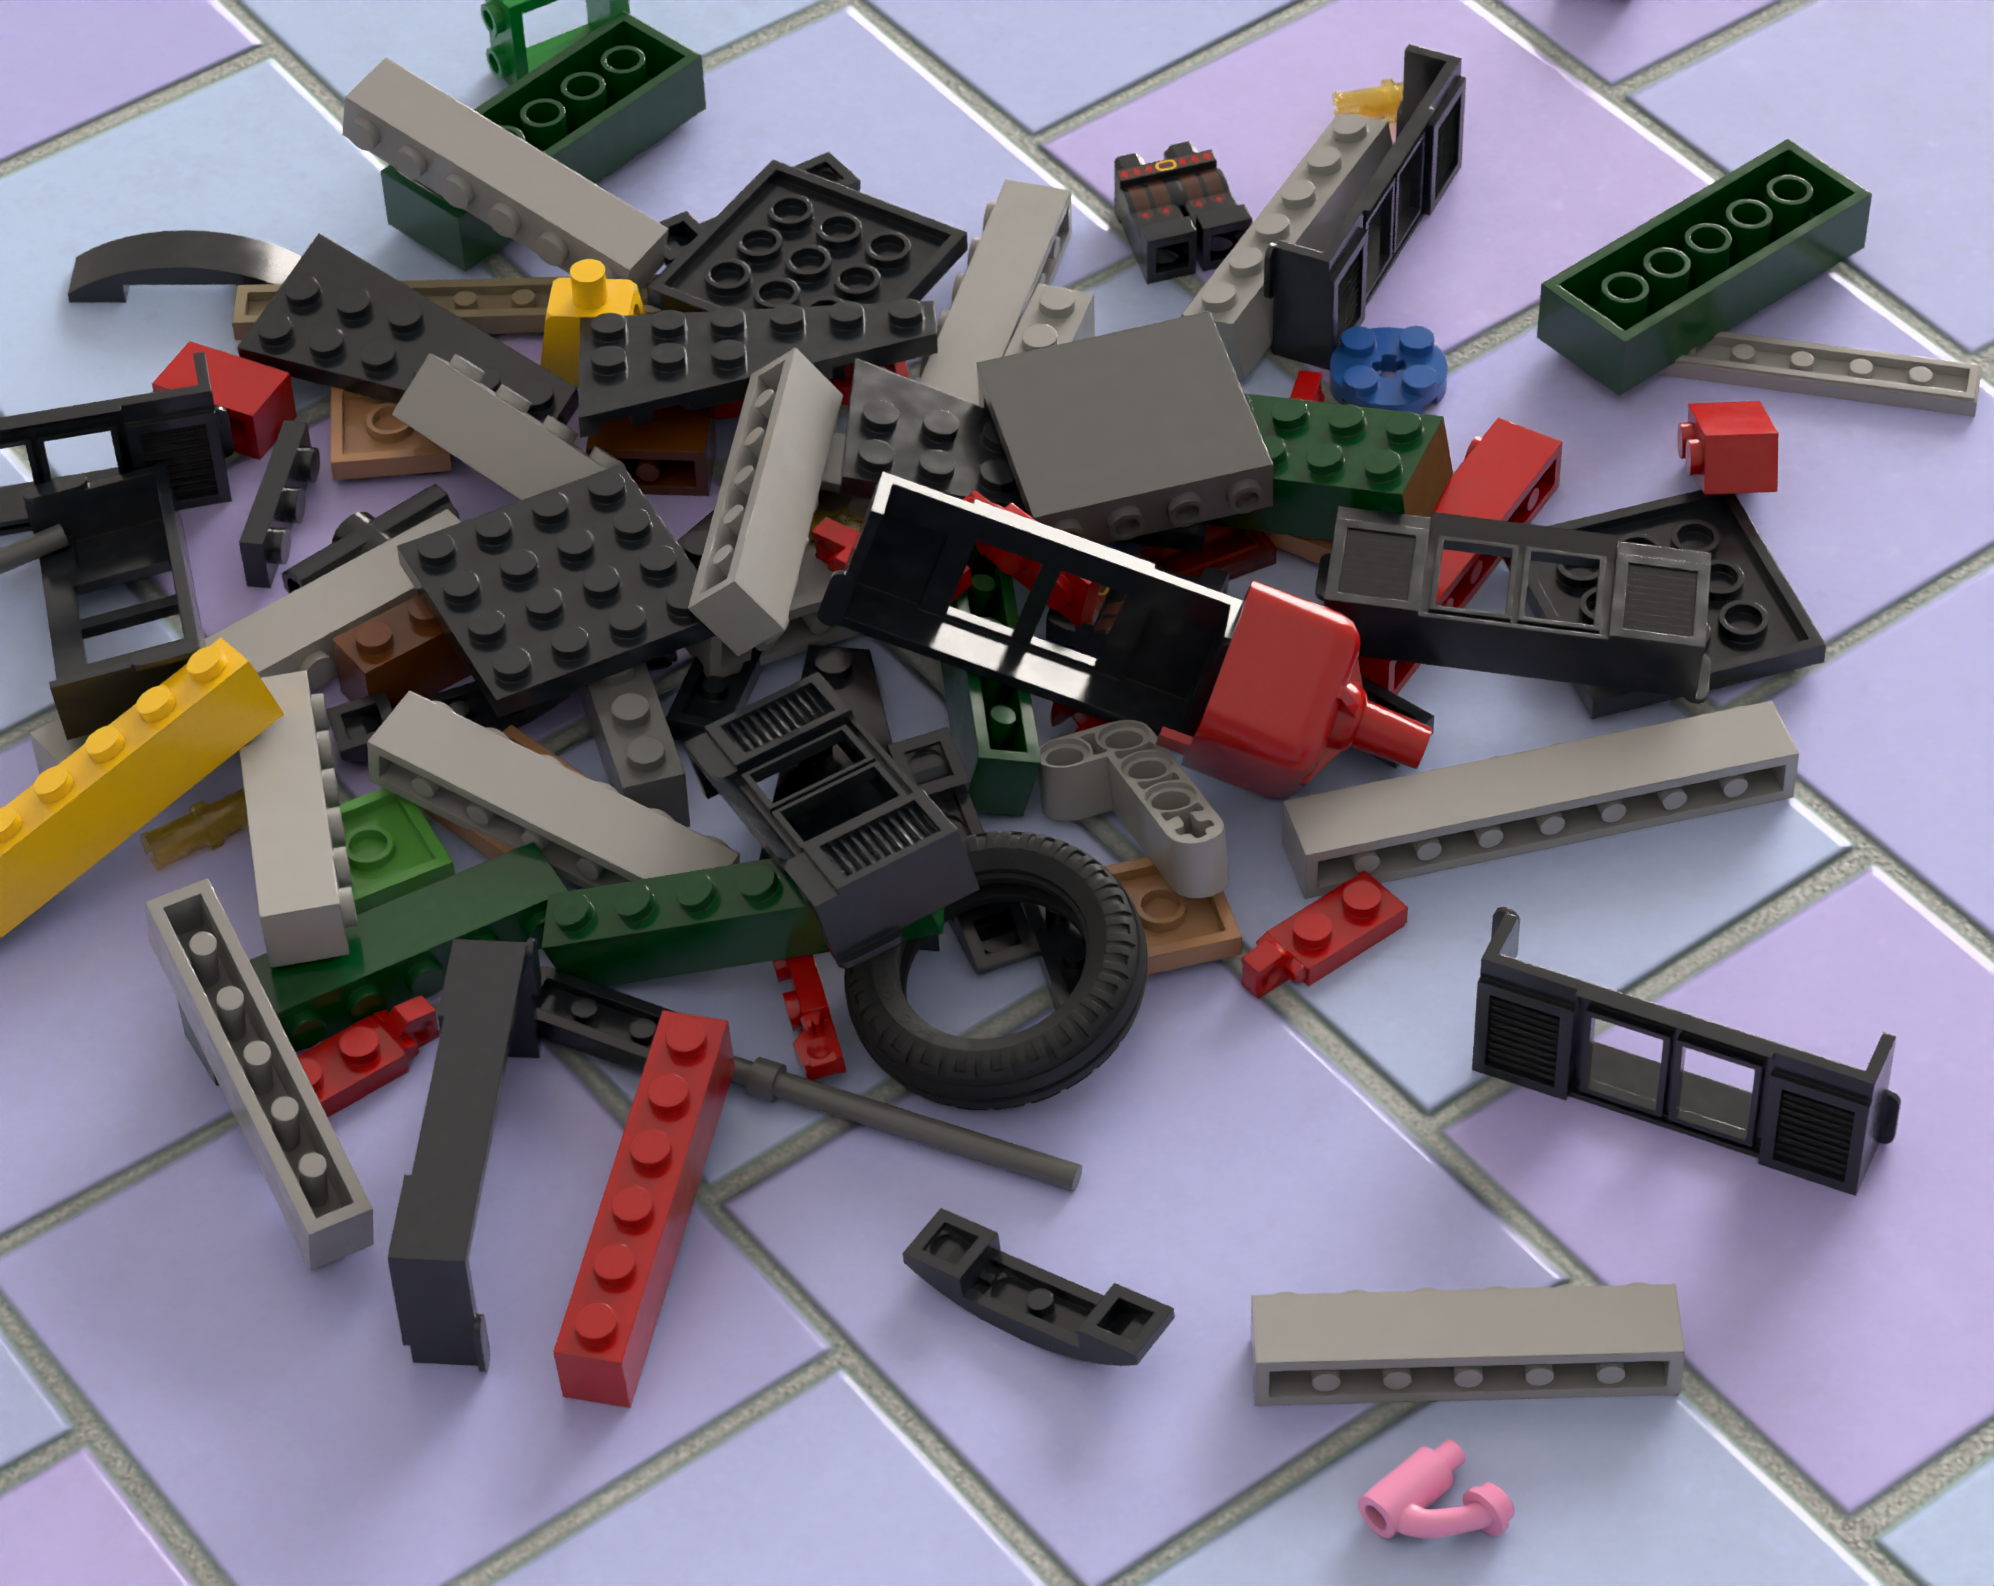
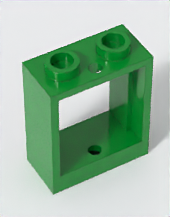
(508, 51)

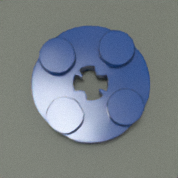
(1407, 352)

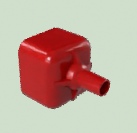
(1290, 701)

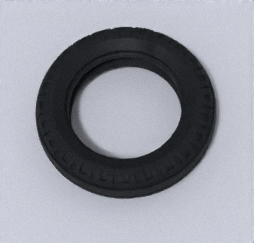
(1055, 1051)

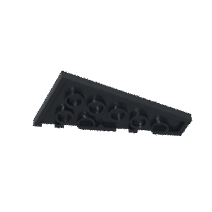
(370, 334)
(940, 445)

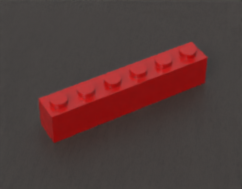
(1503, 479)
(644, 1210)

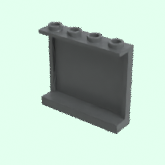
(1129, 431)

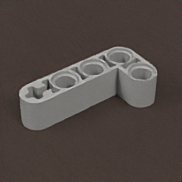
(1150, 793)

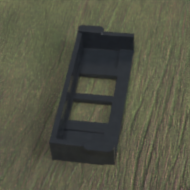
(1328, 291)
(146, 430)
(115, 535)
(910, 561)
(1645, 617)
(863, 874)
(482, 1020)
(1799, 1119)

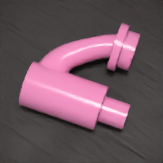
(1402, 1499)

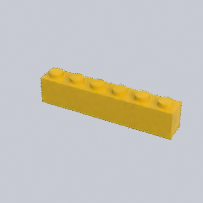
(127, 775)

